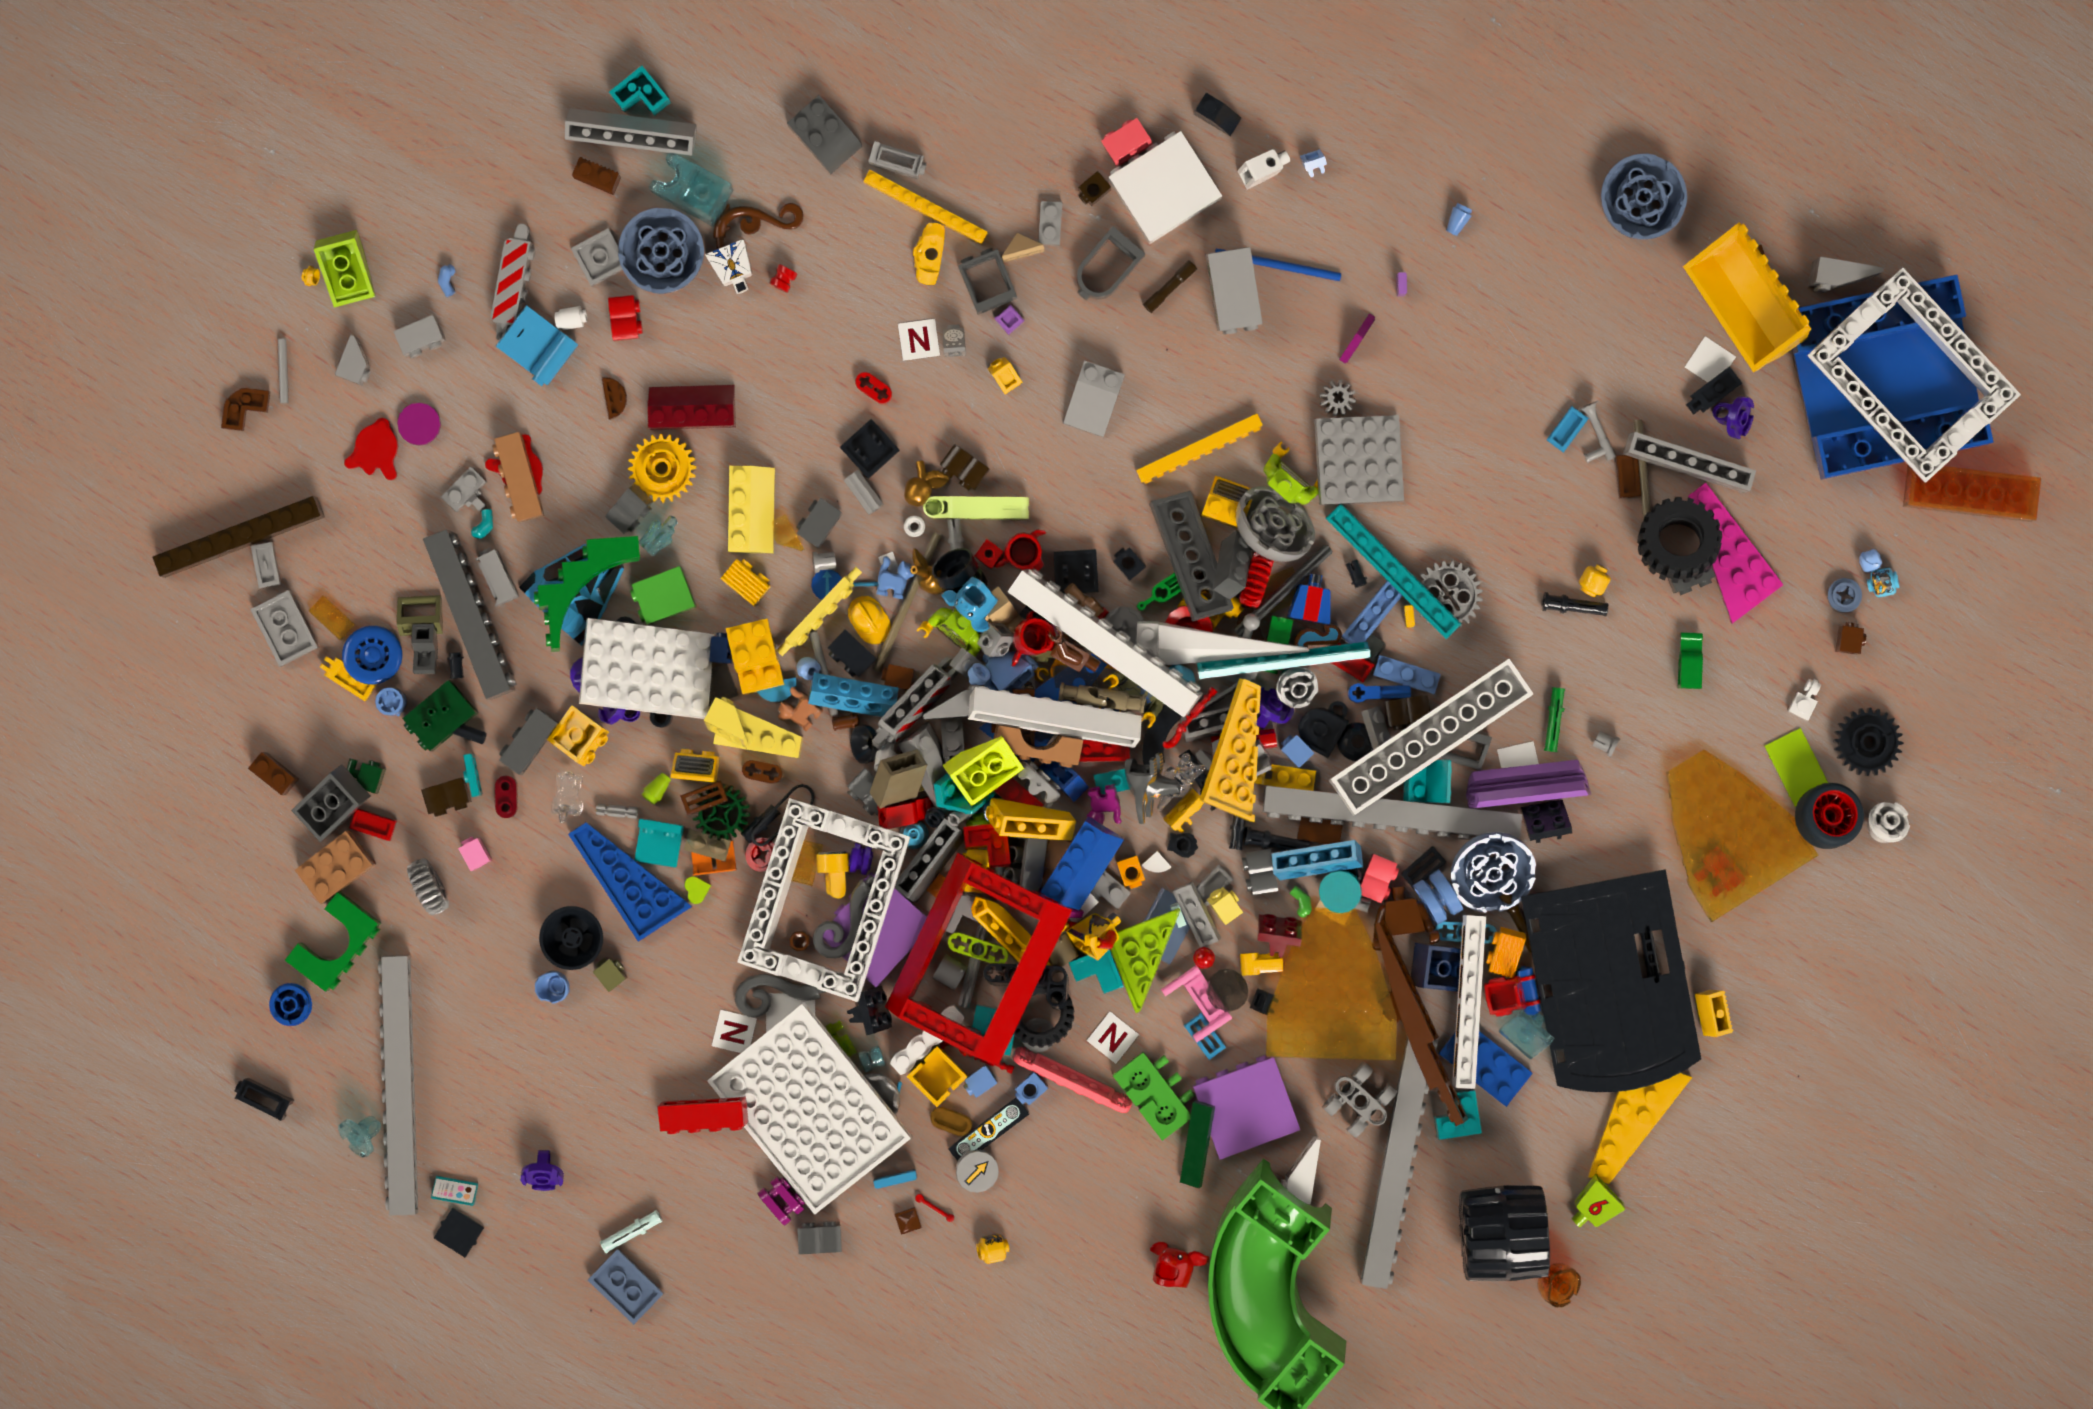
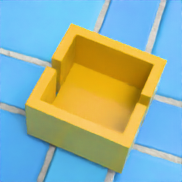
(937, 1076)

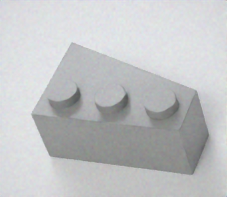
(1211, 718)

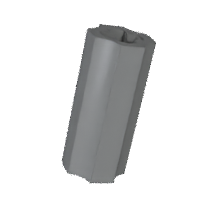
(863, 492)

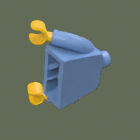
(1006, 677)

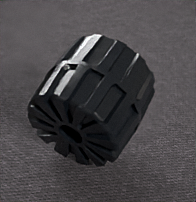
(1504, 1233)

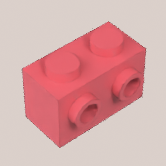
(1126, 142)

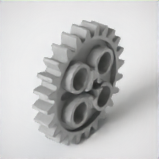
(1463, 583)

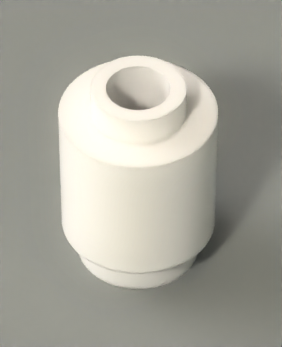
(570, 318)

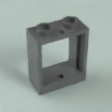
(995, 301)

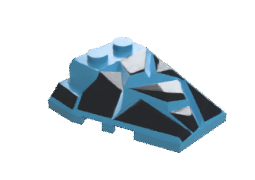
(590, 600)

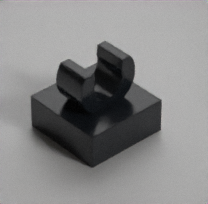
(1261, 1001)

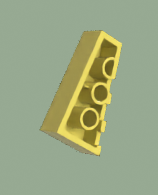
(765, 737)

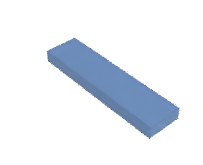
(1372, 614)

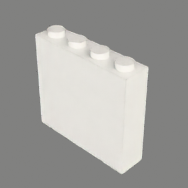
(1164, 186)

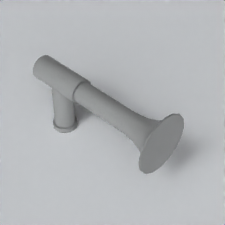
(1606, 449)

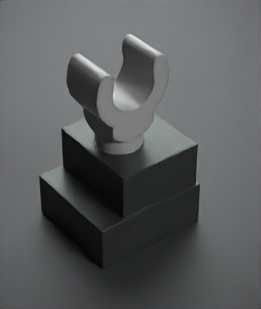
(1376, 647)

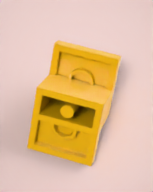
(755, 656)

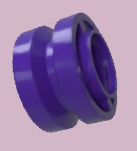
(861, 859)

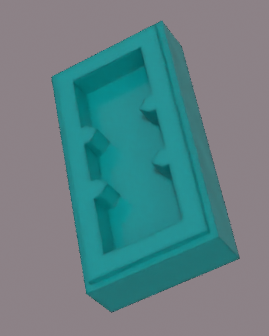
(471, 775)
(1114, 777)

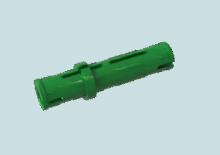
(1554, 719)

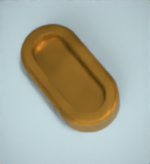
(951, 1121)

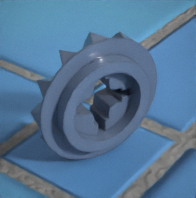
(1853, 591)

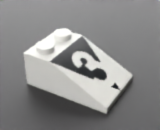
(1301, 1175)

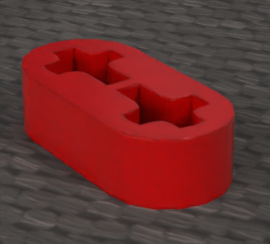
(876, 384)

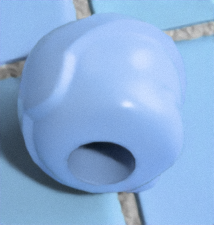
(1870, 560)
(807, 667)

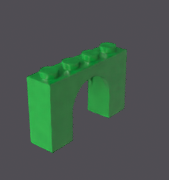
(360, 928)

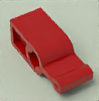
(904, 813)

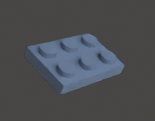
(625, 1286)

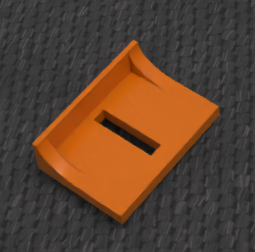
(703, 864)

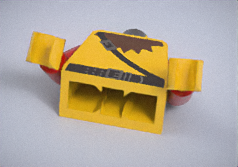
(1094, 934)

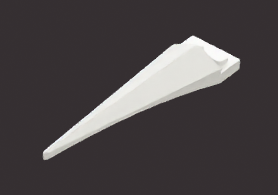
(1189, 645)

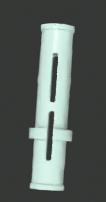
(652, 1219)

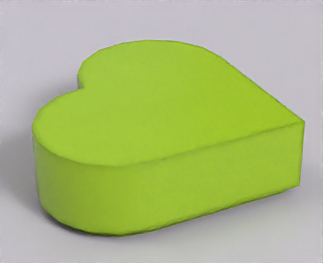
(696, 889)

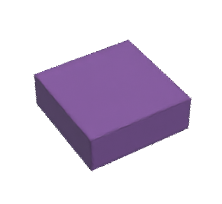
(1401, 279)
(1009, 319)

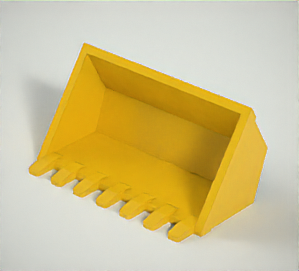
(1748, 298)

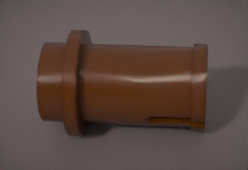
(845, 722)

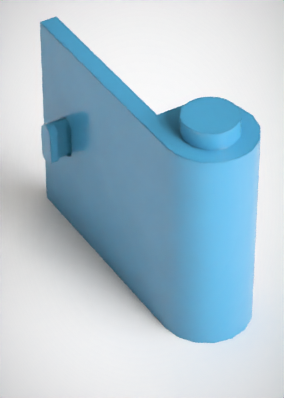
(539, 346)

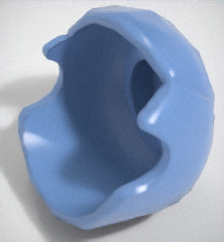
(552, 987)

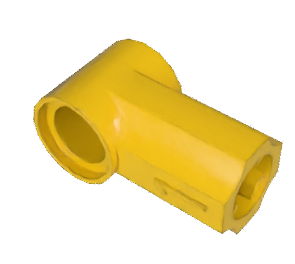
(1260, 963)

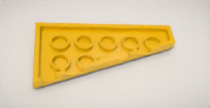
(1234, 764)
(1630, 1122)

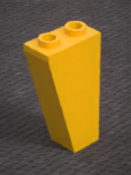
(1029, 821)

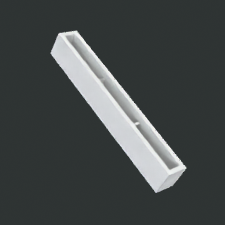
(1054, 717)

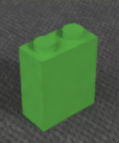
(662, 596)

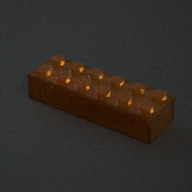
(1975, 493)

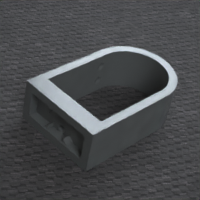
(1124, 245)

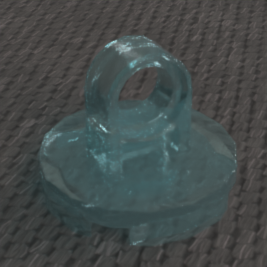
(360, 1134)

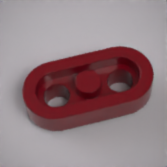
(506, 796)

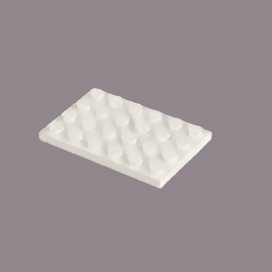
(646, 668)

